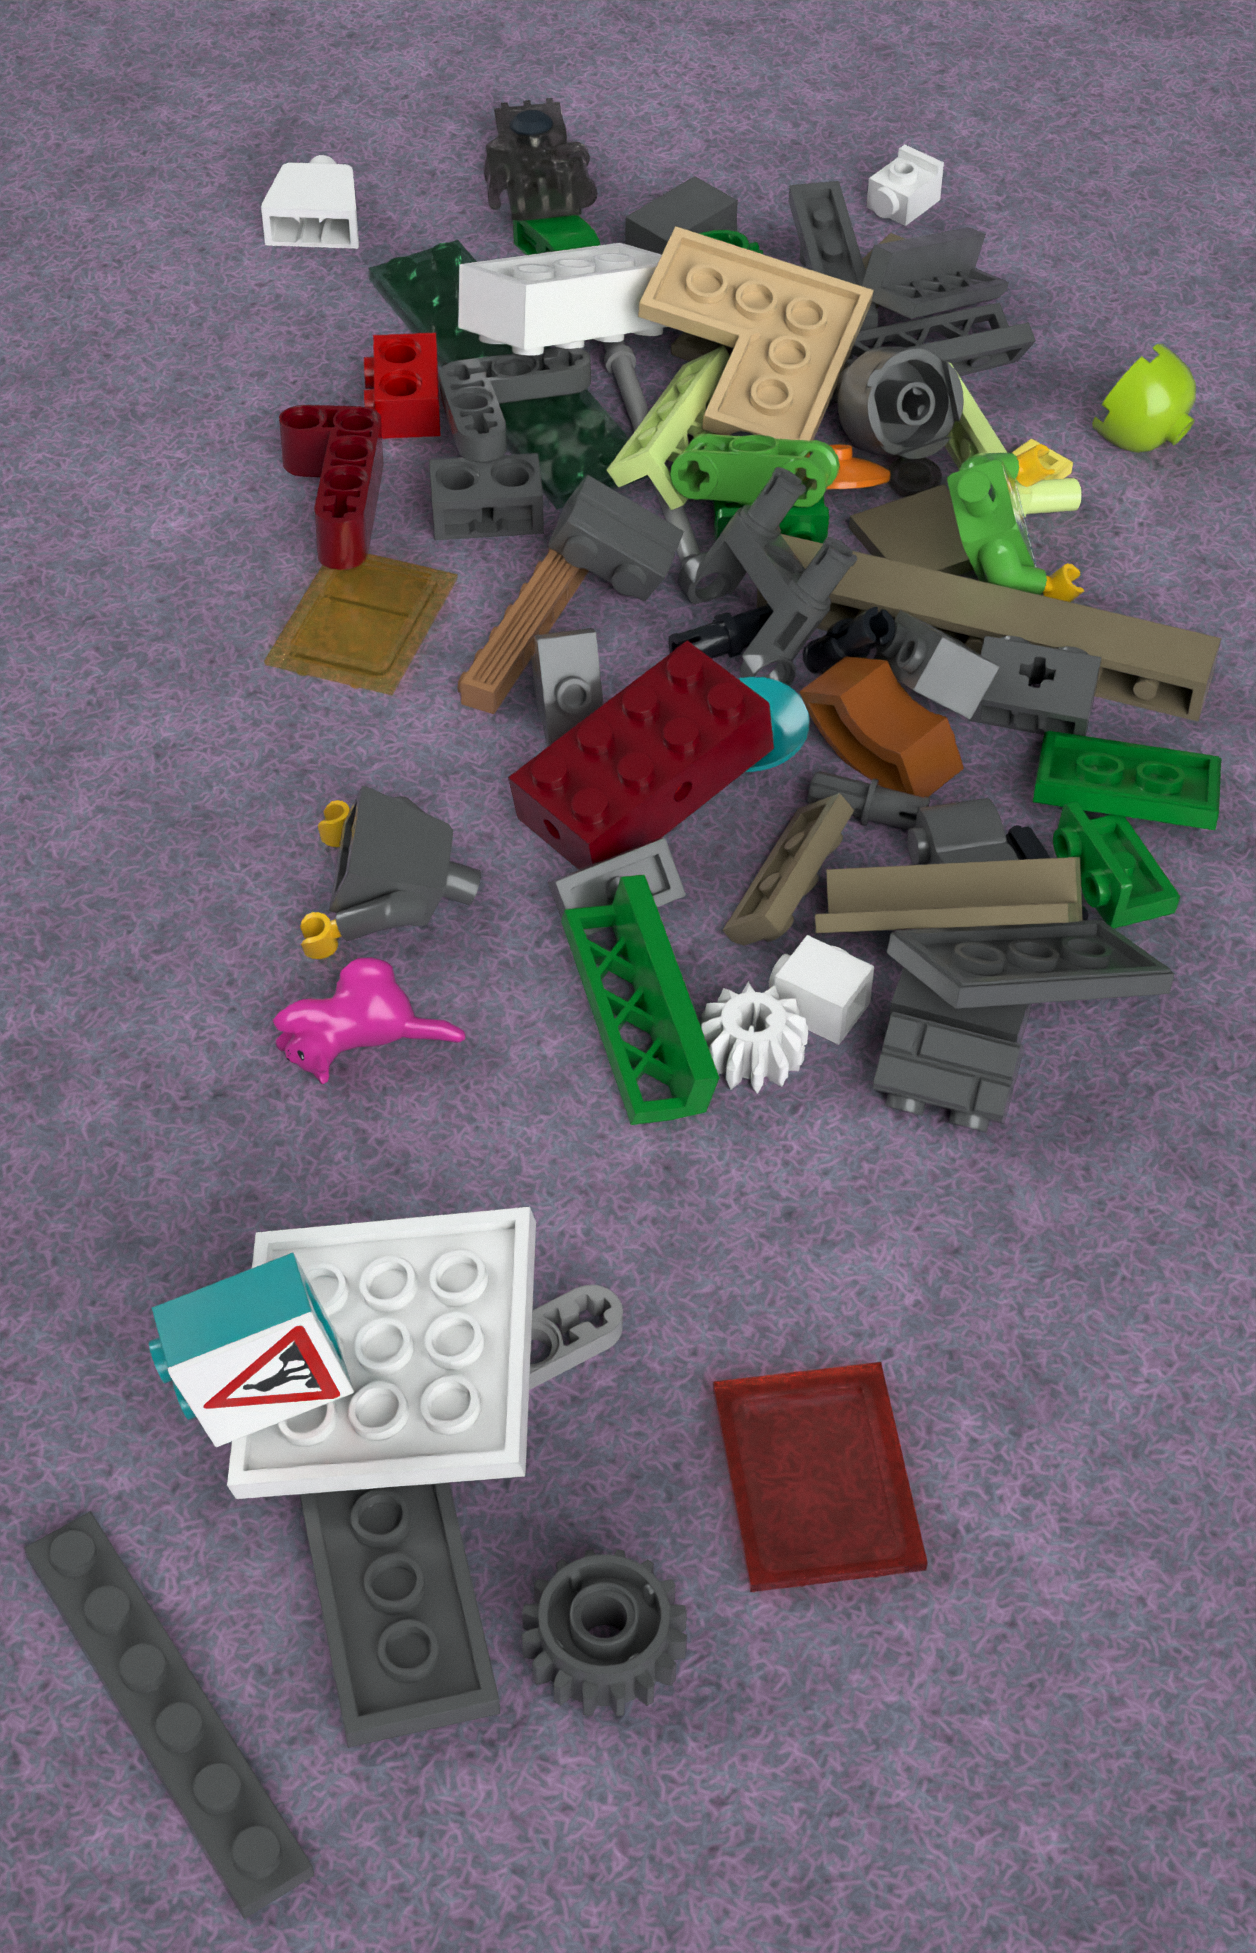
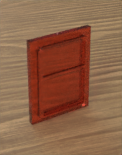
(818, 1477)

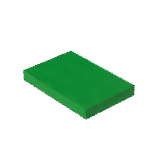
(1129, 780)

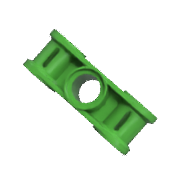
(742, 465)

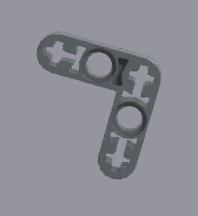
(477, 386)

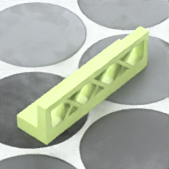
(665, 427)

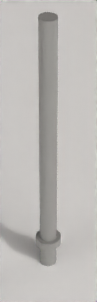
(622, 361)

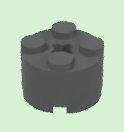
(899, 402)

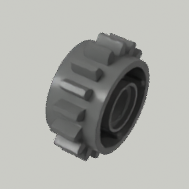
(611, 1669)

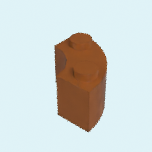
(881, 727)

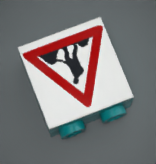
(249, 1351)

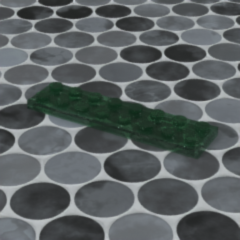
(566, 431)

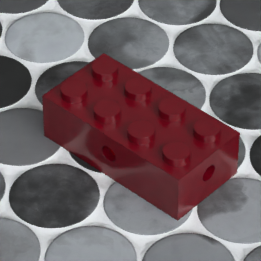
(643, 759)

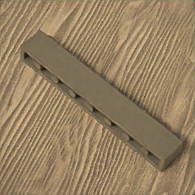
(1140, 659)

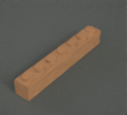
(513, 642)

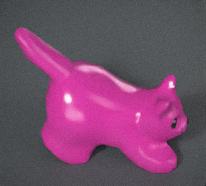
(363, 1012)

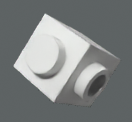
(827, 985)

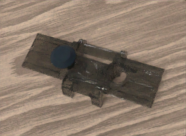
(537, 164)

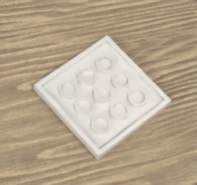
(433, 1347)

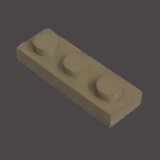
(789, 871)

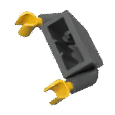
(387, 870)

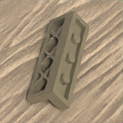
(952, 895)

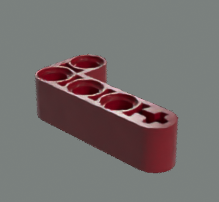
(347, 454)

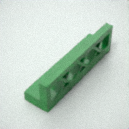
(663, 999)

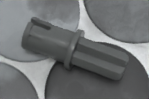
(869, 800)

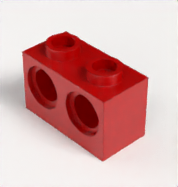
(404, 384)

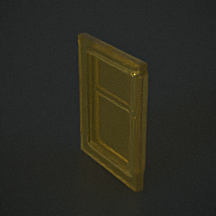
(362, 623)

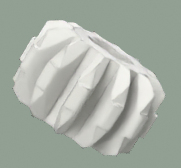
(754, 1036)

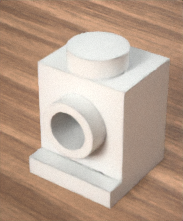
(906, 186)

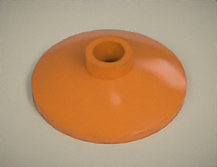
(856, 471)

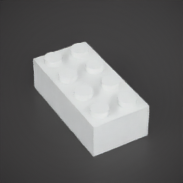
(557, 297)

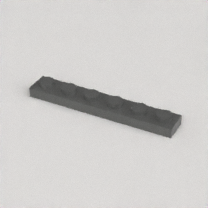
(170, 1716)

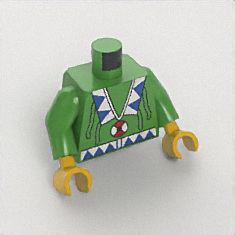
(995, 524)

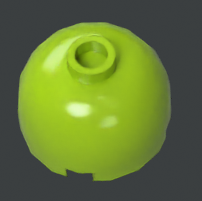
(1150, 404)

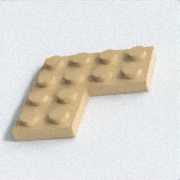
(781, 319)

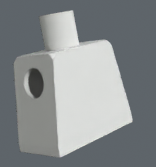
(311, 206)

